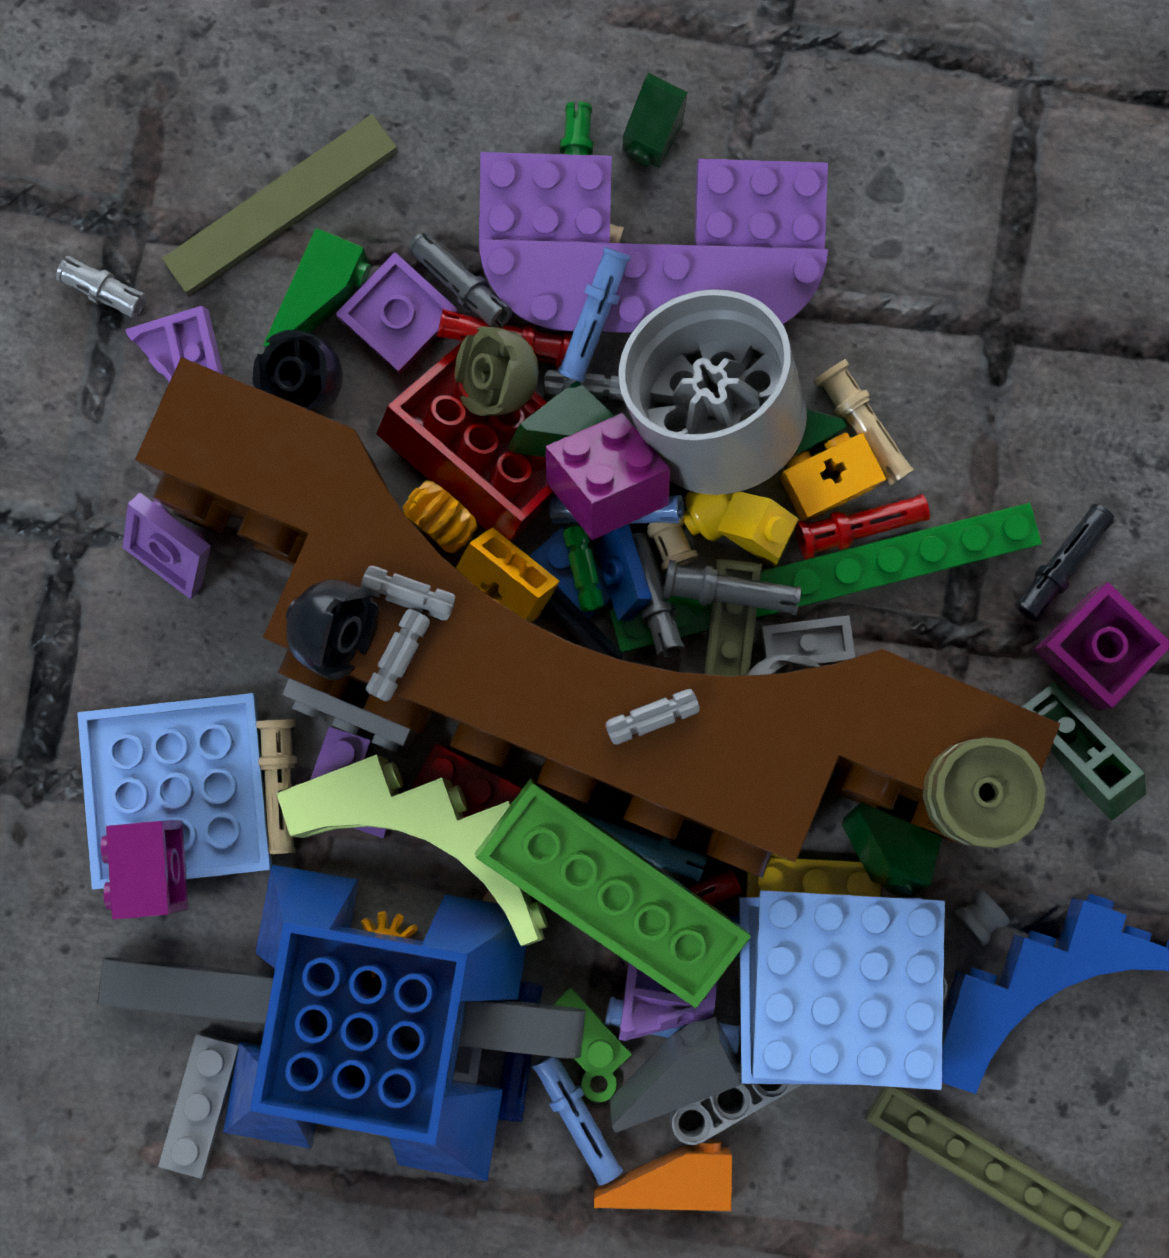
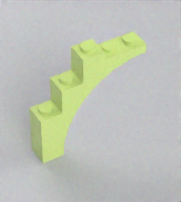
(369, 797)

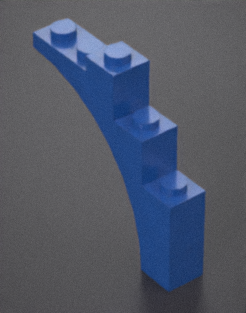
(983, 1013)

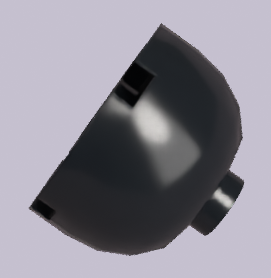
(299, 370)
(330, 626)

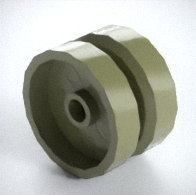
(1013, 786)

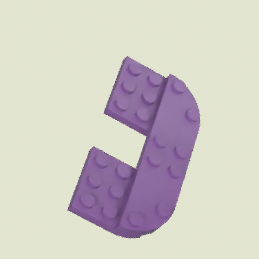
(550, 219)

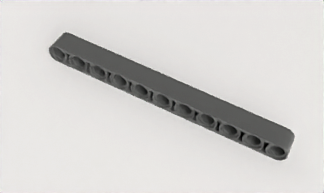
(246, 997)

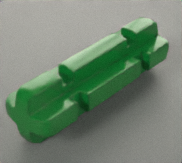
(583, 569)

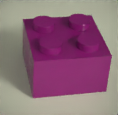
(607, 476)
(1103, 647)
(145, 869)

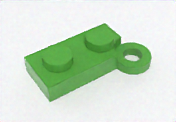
(600, 1049)

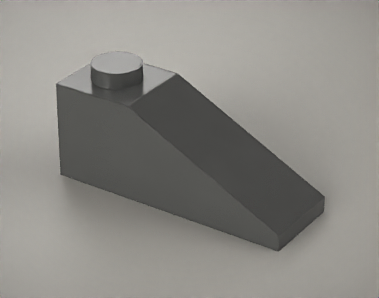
(681, 1072)

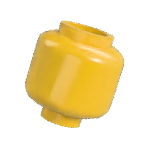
(705, 513)

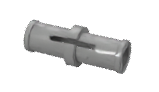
(101, 287)

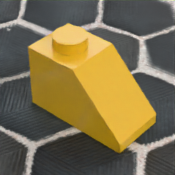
(758, 526)

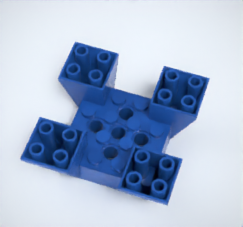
(407, 1092)

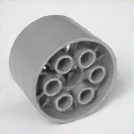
(718, 337)

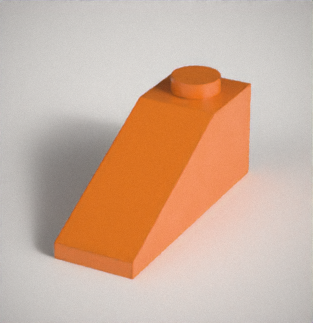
(680, 1180)

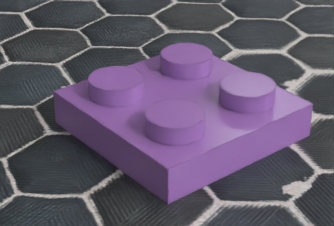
(395, 313)
(165, 545)

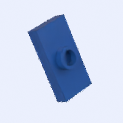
(623, 573)

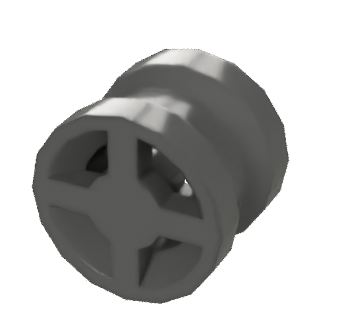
(981, 917)

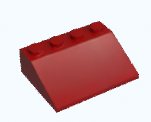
(467, 450)

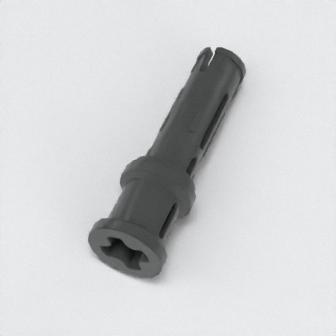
(709, 586)

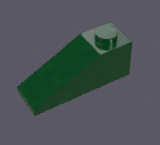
(1090, 754)

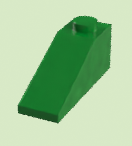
(321, 283)

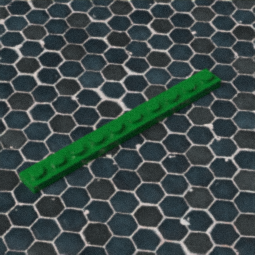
(867, 567)

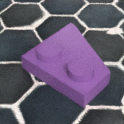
(177, 336)
(653, 1008)

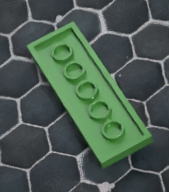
(612, 893)

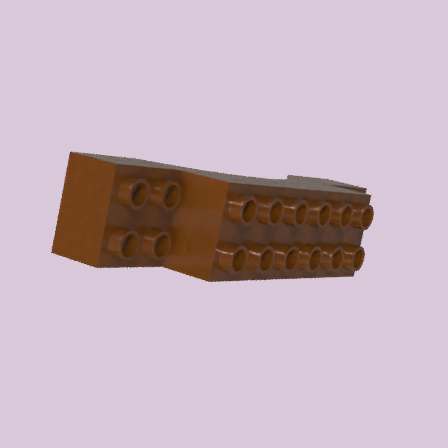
(739, 766)

